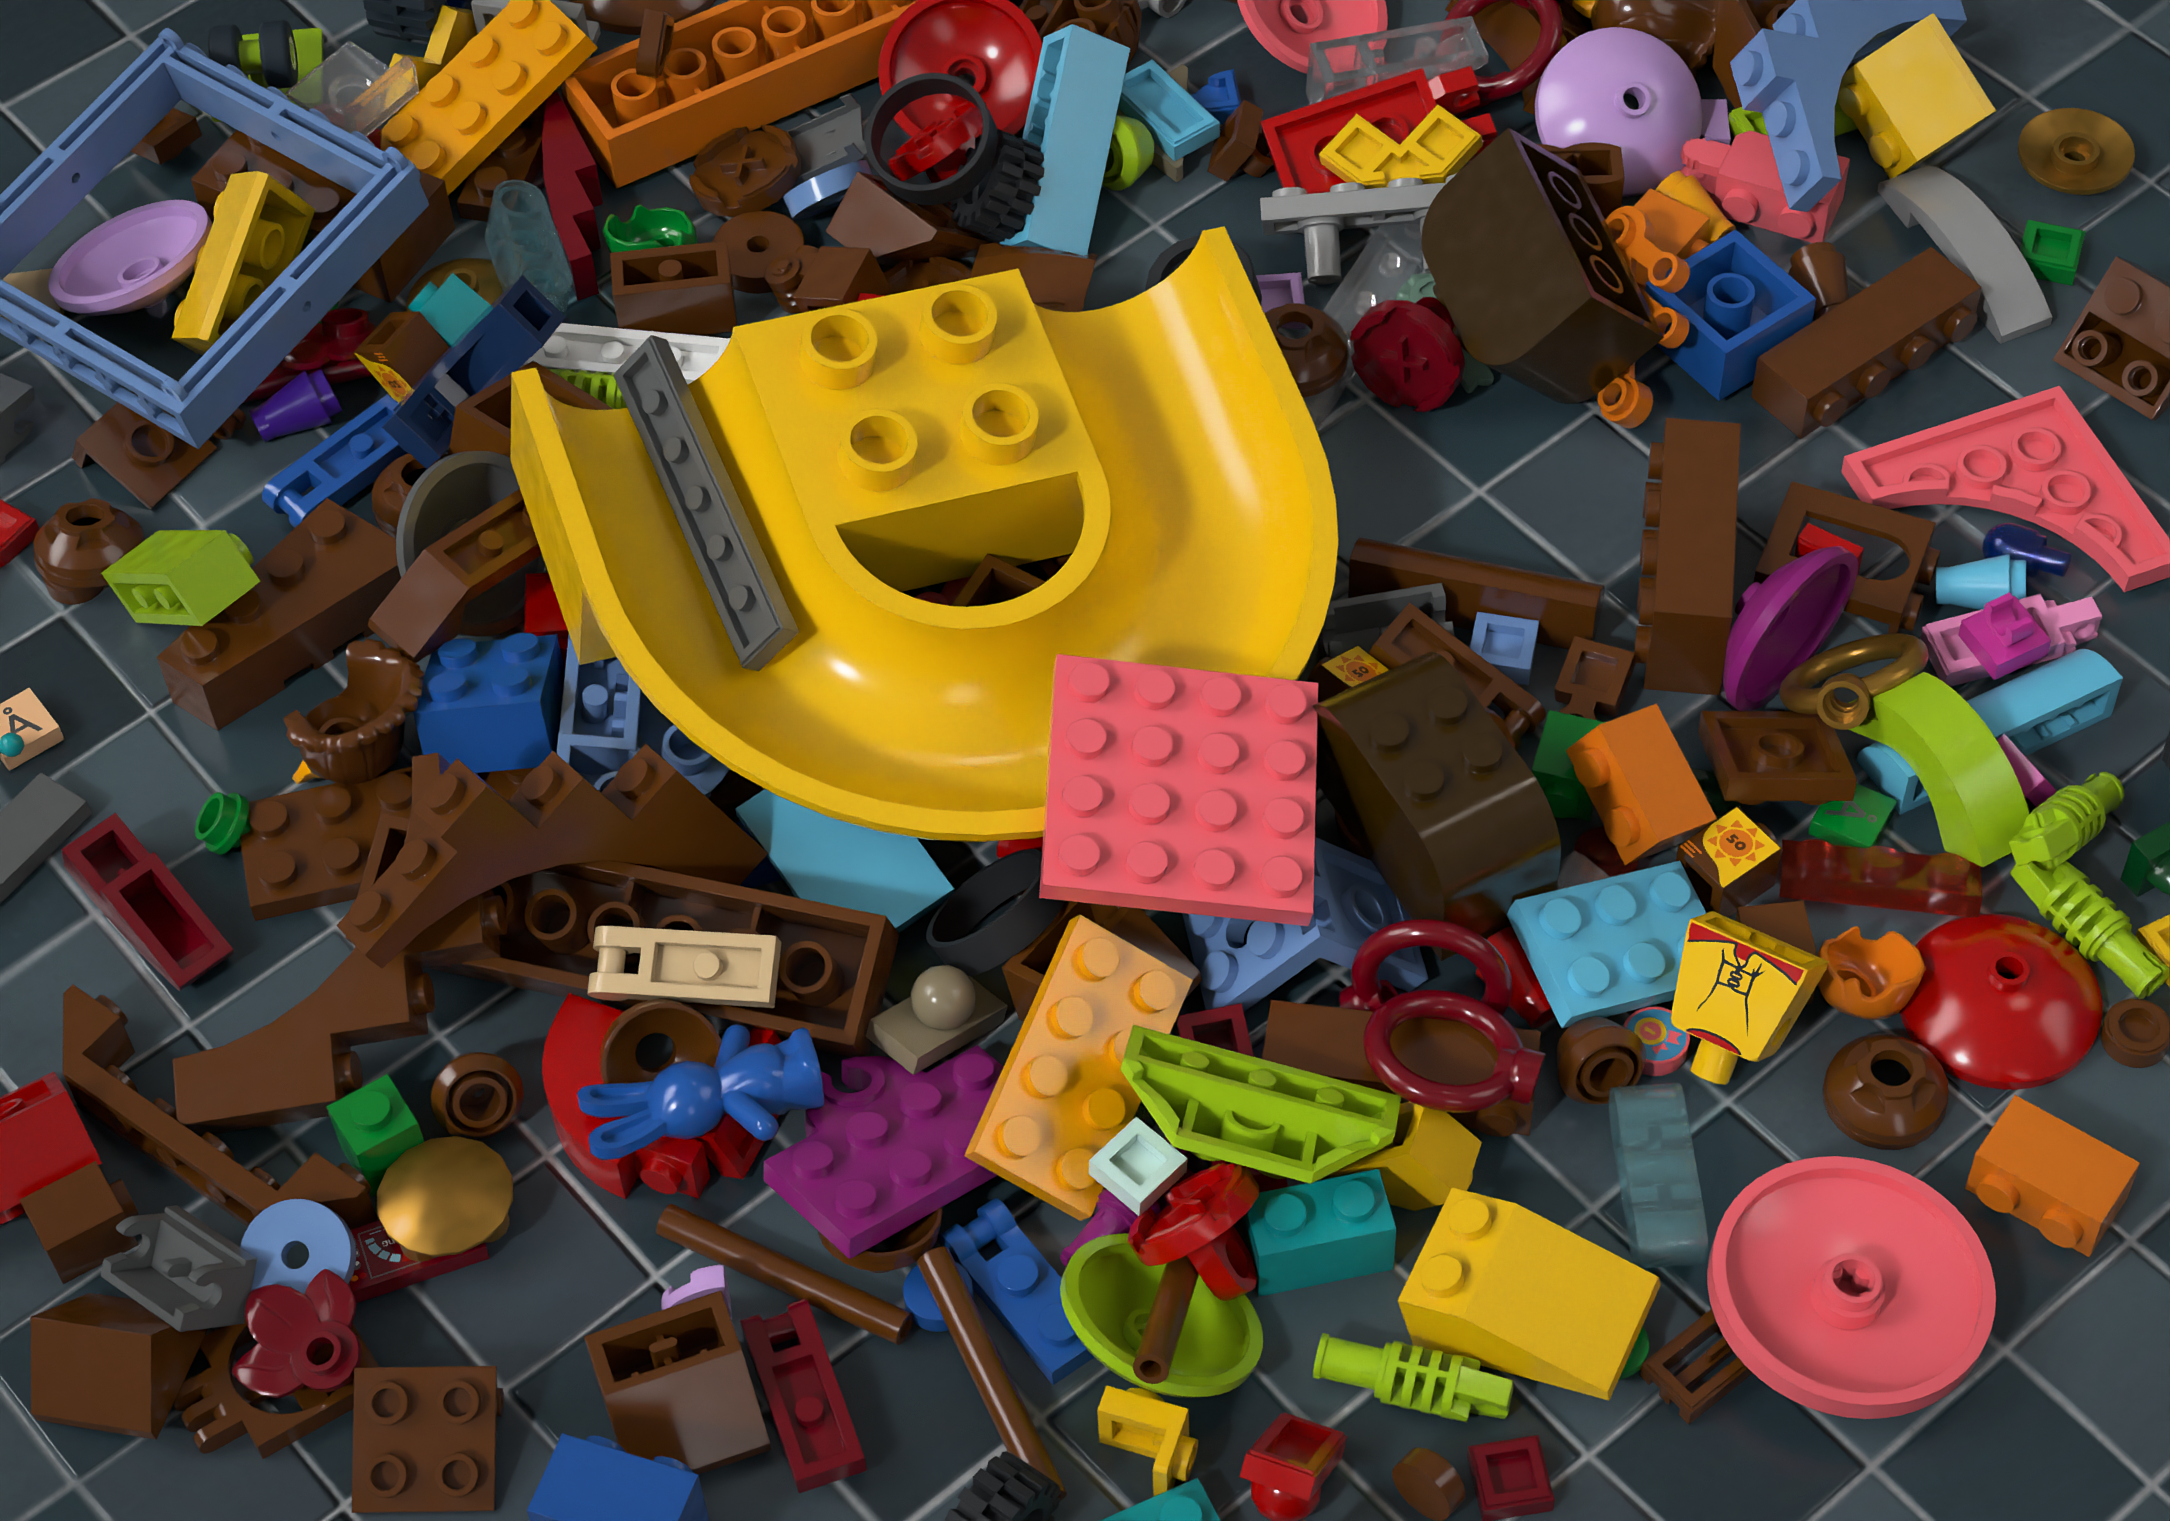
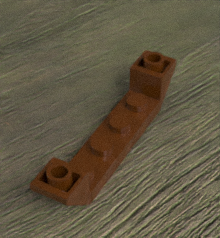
(432, 594)
(93, 1053)

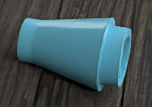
(1980, 581)

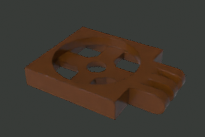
(224, 1408)

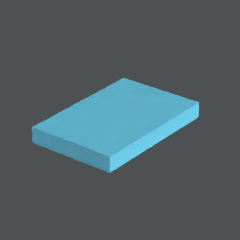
(845, 862)

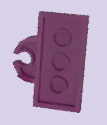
(888, 1150)

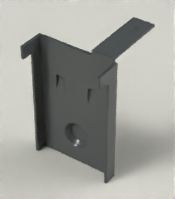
(831, 140)

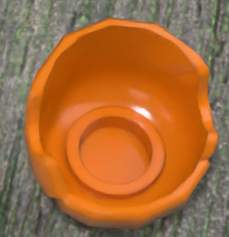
(1868, 975)

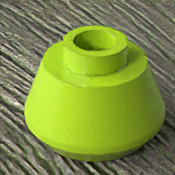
(1129, 153)

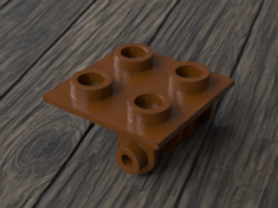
(425, 1438)

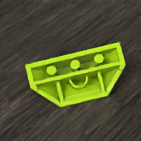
(1255, 1109)

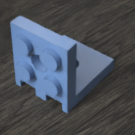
(1347, 909)

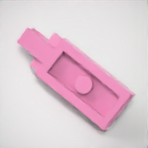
(2064, 625)

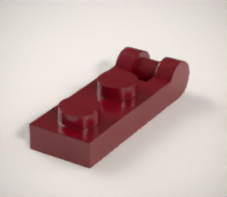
(803, 1397)

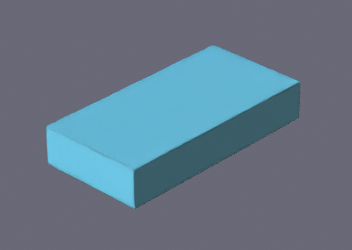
(1167, 111)

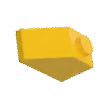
(1424, 1159)

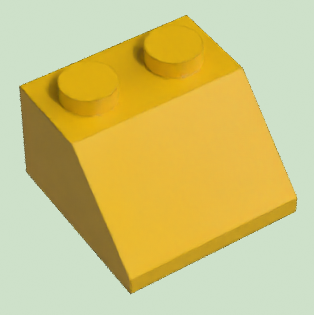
(1912, 97)

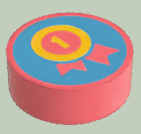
(1663, 1042)

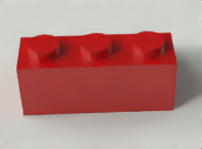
(38, 1141)

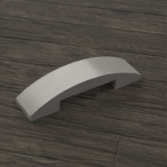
(1976, 244)

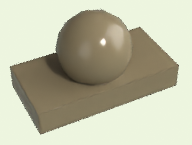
(937, 1019)

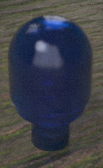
(2027, 545)

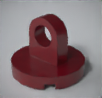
(1408, 353)

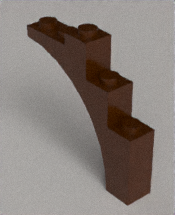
(552, 820)
(306, 1054)

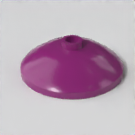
(1785, 623)

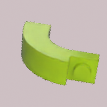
(1957, 762)

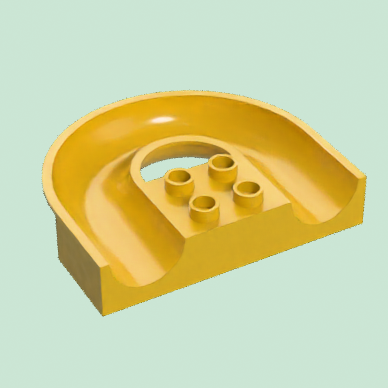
(893, 456)

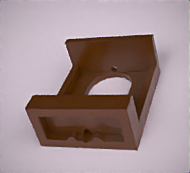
(1884, 601)

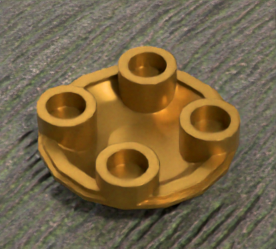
(445, 1198)

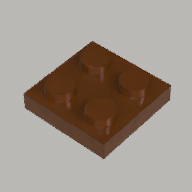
(1776, 757)

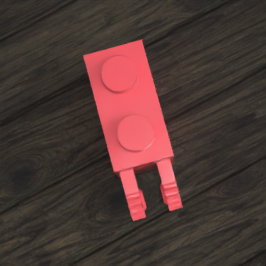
(1749, 190)

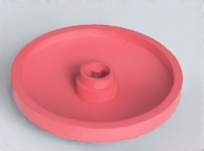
(1851, 1287)

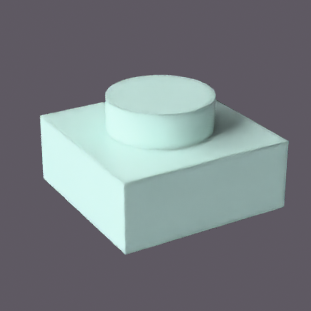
(1137, 1166)

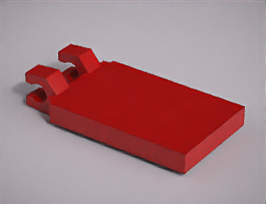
(1389, 105)

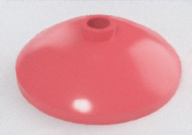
(1291, 25)

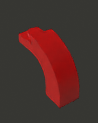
(572, 1063)

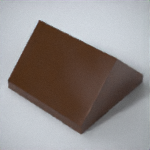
(108, 1365)

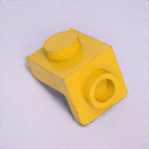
(1150, 1427)

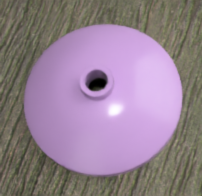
(1584, 102)
(131, 259)

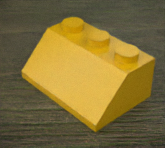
(250, 243)

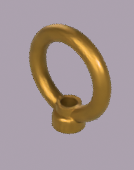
(1798, 697)

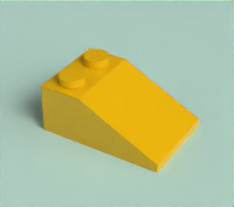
(1525, 1296)

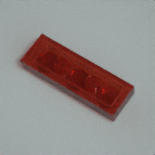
(1880, 878)

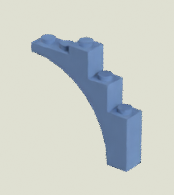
(1798, 71)

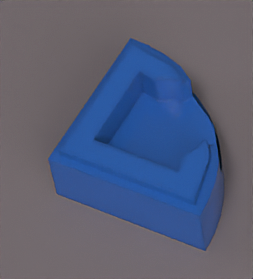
(1220, 95)

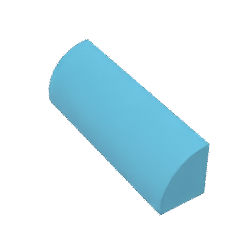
(1073, 125)
(2028, 710)

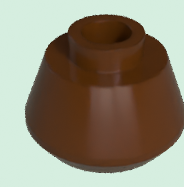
(1598, 1056)
(477, 1095)

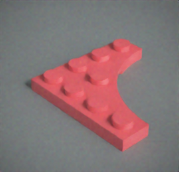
(2027, 462)

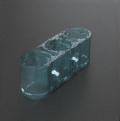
(526, 242)
(1658, 1175)

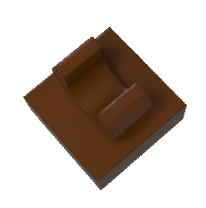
(1240, 144)

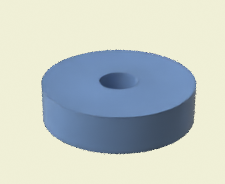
(823, 190)
(294, 1223)

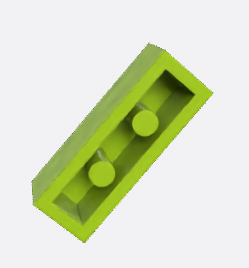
(182, 576)

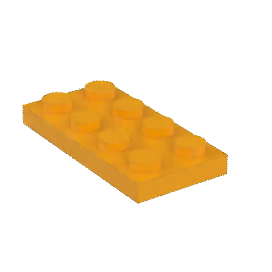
(487, 90)
(1063, 1077)

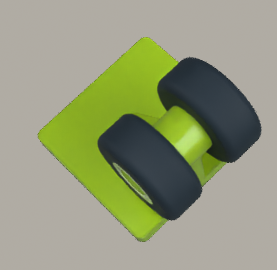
(272, 56)

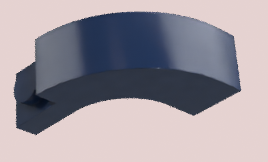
(485, 353)

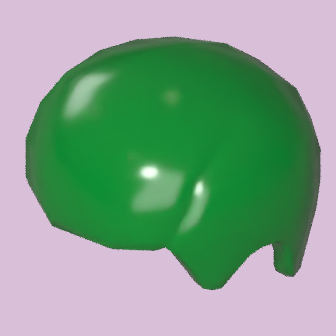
(649, 230)

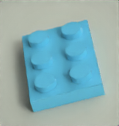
(1608, 941)

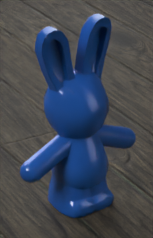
(693, 1096)

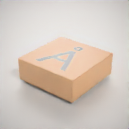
(30, 720)

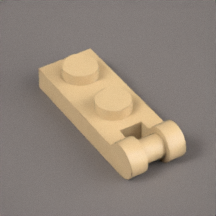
(686, 966)

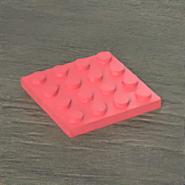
(1180, 791)

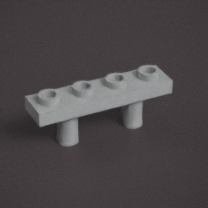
(1344, 207)

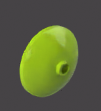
(1108, 1306)

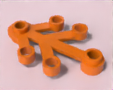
(1626, 399)

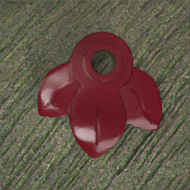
(333, 339)
(293, 1330)

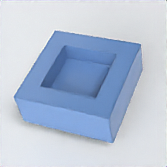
(1506, 644)

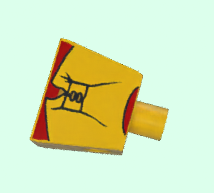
(1739, 993)

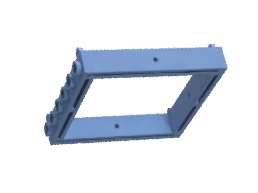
(253, 346)

